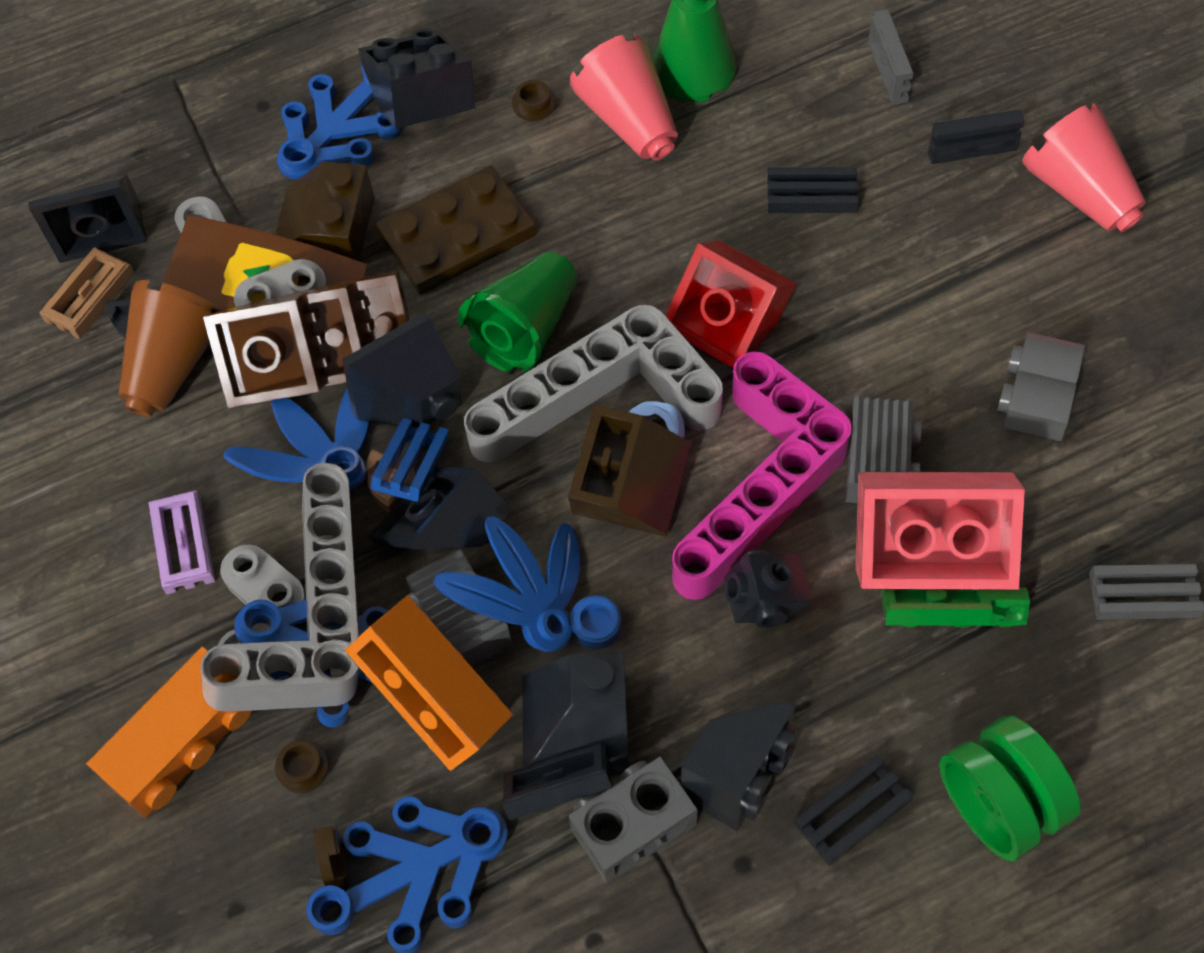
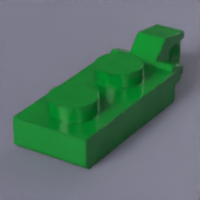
(956, 607)

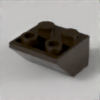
(628, 471)

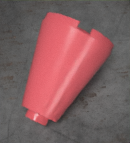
(627, 95)
(1088, 169)

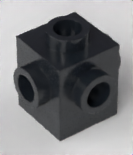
(767, 588)

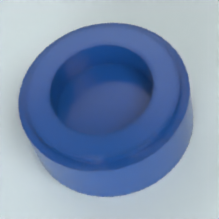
(595, 622)

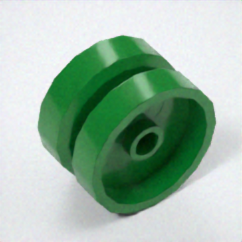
(1010, 787)

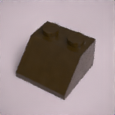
(329, 208)

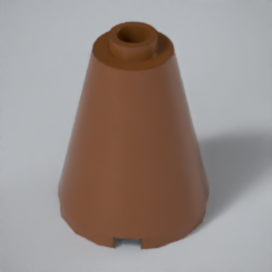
(161, 345)

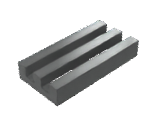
(890, 57)
(1146, 573)

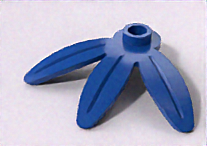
(311, 442)
(537, 597)

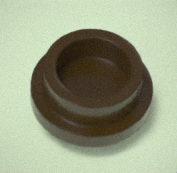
(533, 100)
(301, 766)

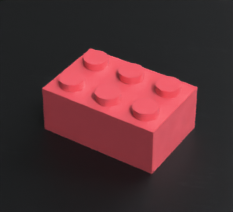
(939, 530)

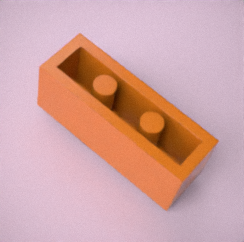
(429, 683)
(165, 740)

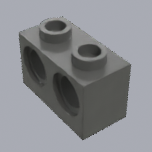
(642, 829)

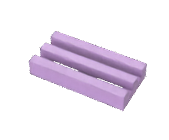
(188, 575)

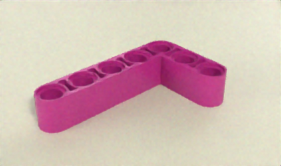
(769, 480)

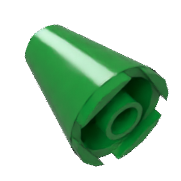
(694, 51)
(519, 312)

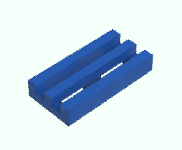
(418, 437)

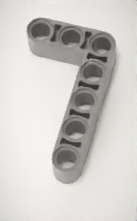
(595, 379)
(324, 604)

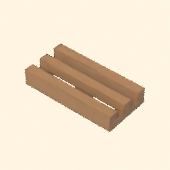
(91, 293)

